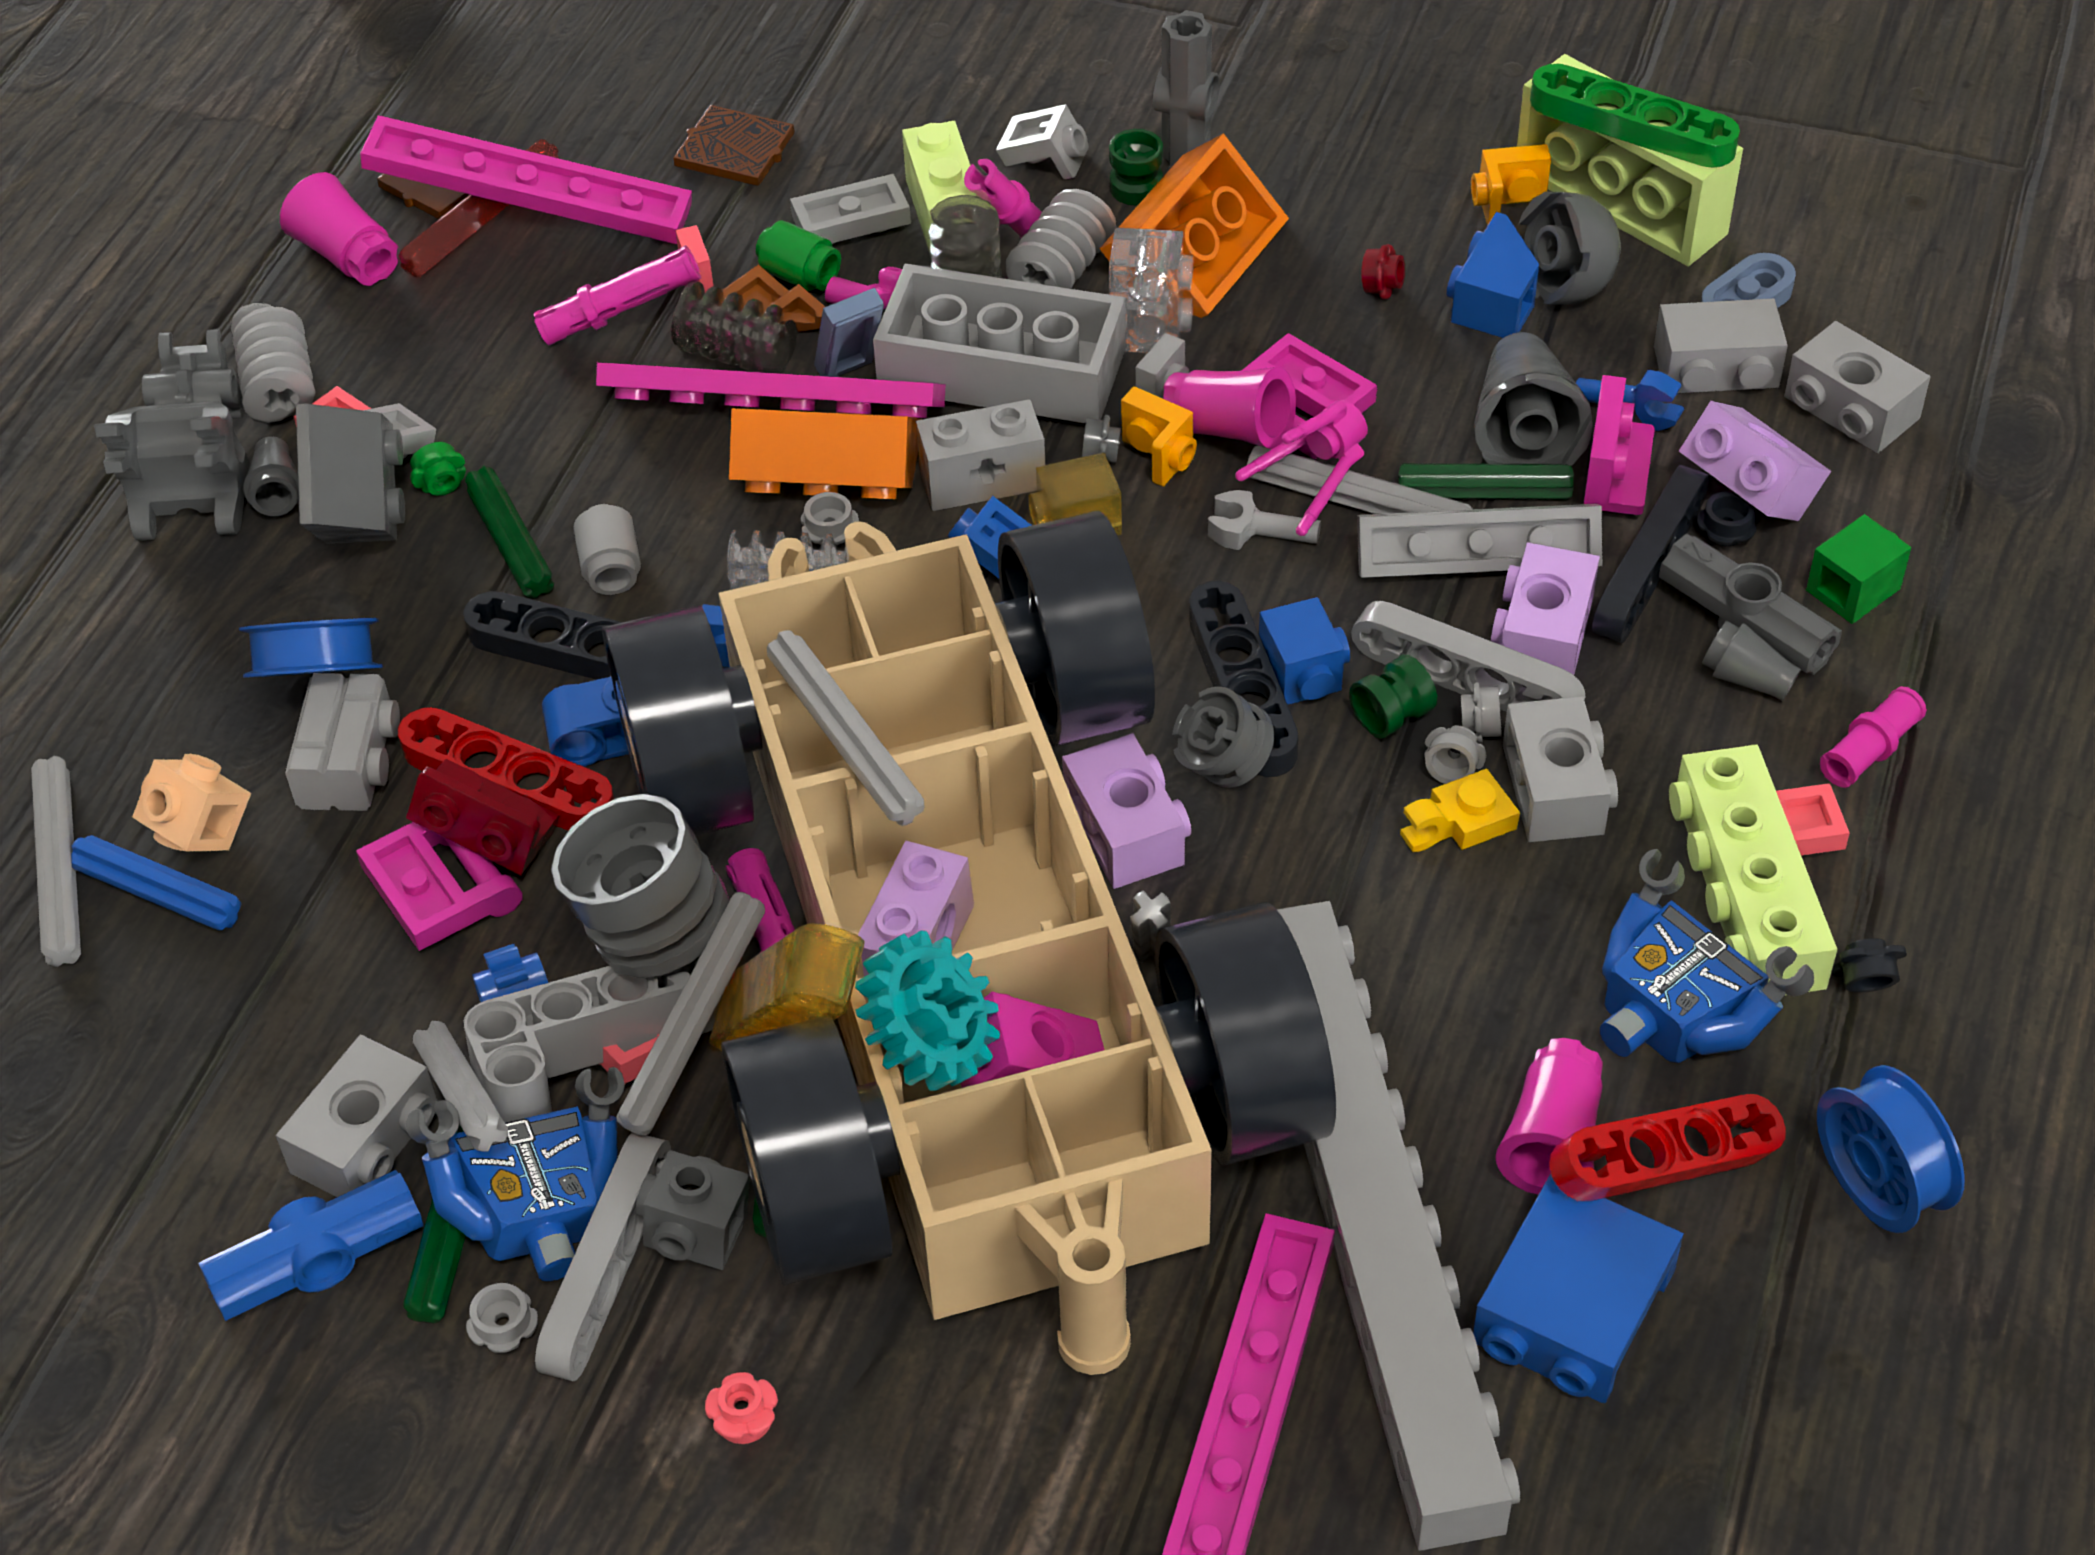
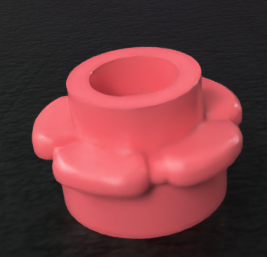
(745, 1424)

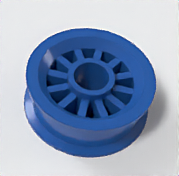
(310, 647)
(1890, 1148)

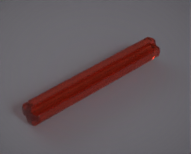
(457, 226)

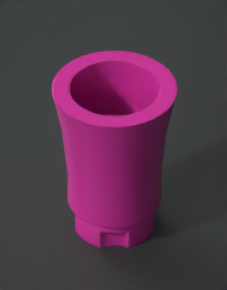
(335, 226)
(1237, 404)
(1556, 1101)

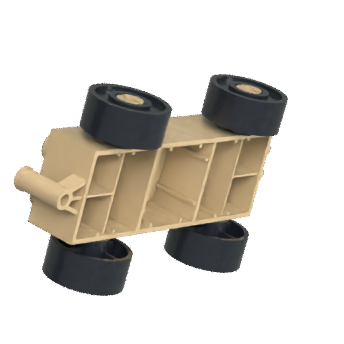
(1039, 1170)

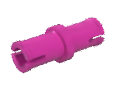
(1006, 196)
(1873, 737)

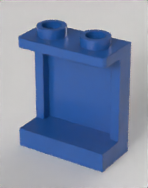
(1575, 1290)

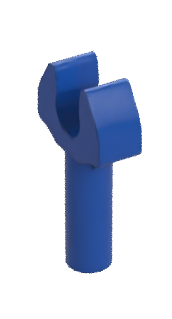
(1647, 396)

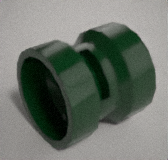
(1135, 164)
(1398, 693)

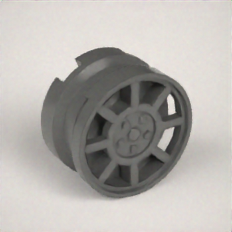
(1223, 737)

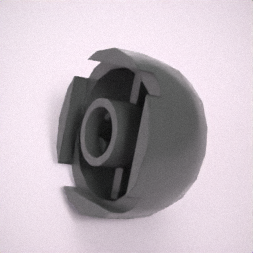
(1573, 244)

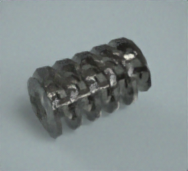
(966, 236)
(733, 331)

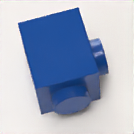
(1304, 649)

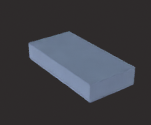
(848, 334)

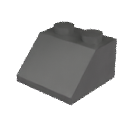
(348, 474)

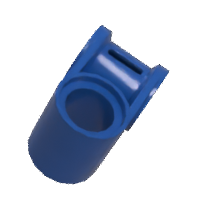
(584, 722)

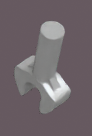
(1248, 520)

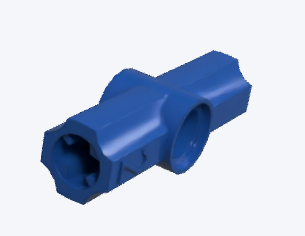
(311, 1244)

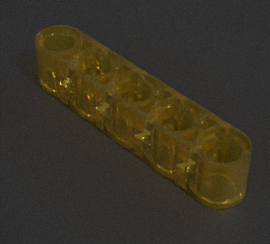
(790, 983)

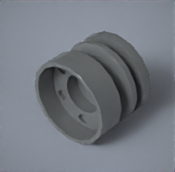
(640, 885)

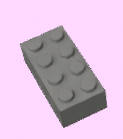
(1003, 341)

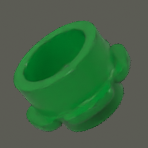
(437, 468)

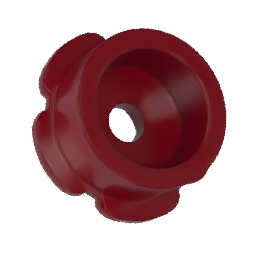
(1382, 271)

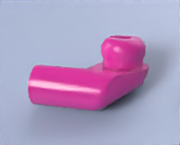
(841, 289)

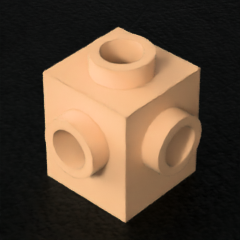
(191, 804)

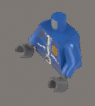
(1682, 982)
(531, 1188)

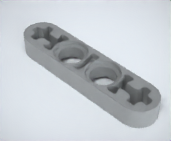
(1385, 634)
(598, 1263)

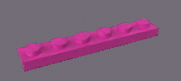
(526, 179)
(796, 391)
(1251, 1390)

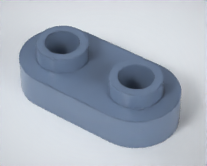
(1754, 278)

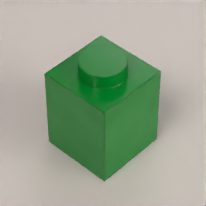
(1858, 568)

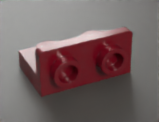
(481, 815)

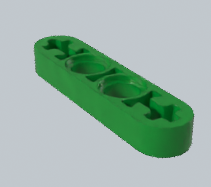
(1710, 135)

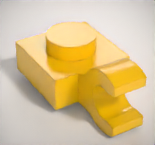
(1465, 809)

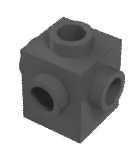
(693, 1209)

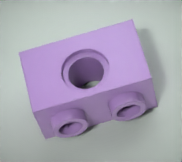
(1754, 461)
(1548, 604)
(1126, 810)
(922, 892)

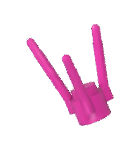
(1328, 435)

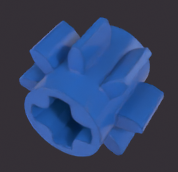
(508, 973)

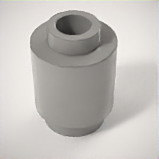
(607, 548)

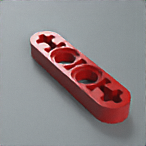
(511, 763)
(1670, 1150)

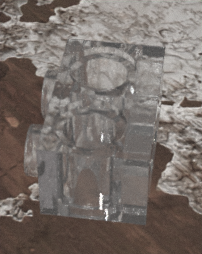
(1151, 275)

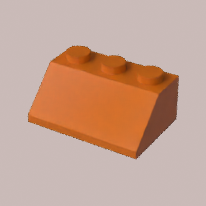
(1222, 215)
(822, 451)

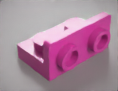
(1618, 453)

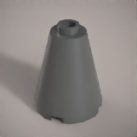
(1530, 407)

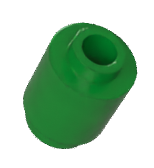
(797, 256)

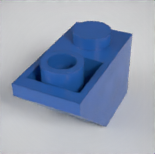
(1497, 281)

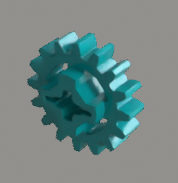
(927, 1010)

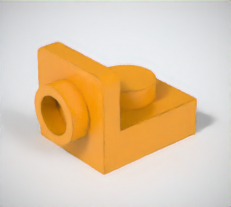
(1510, 177)
(1158, 429)

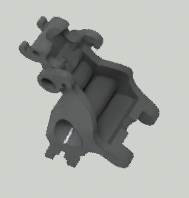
(182, 441)

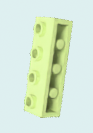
(1750, 860)

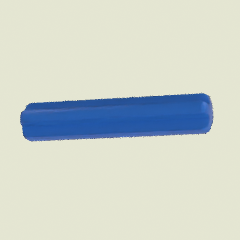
(155, 882)

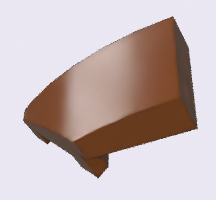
(796, 303)

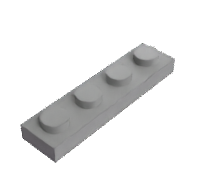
(1471, 538)

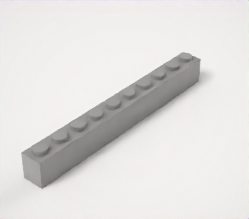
(1391, 1270)

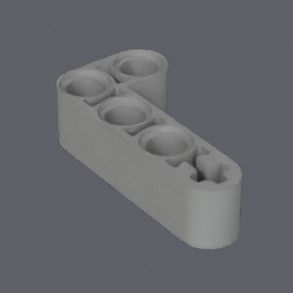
(563, 1028)

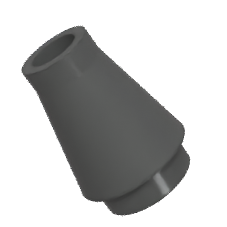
(272, 478)
(1749, 661)

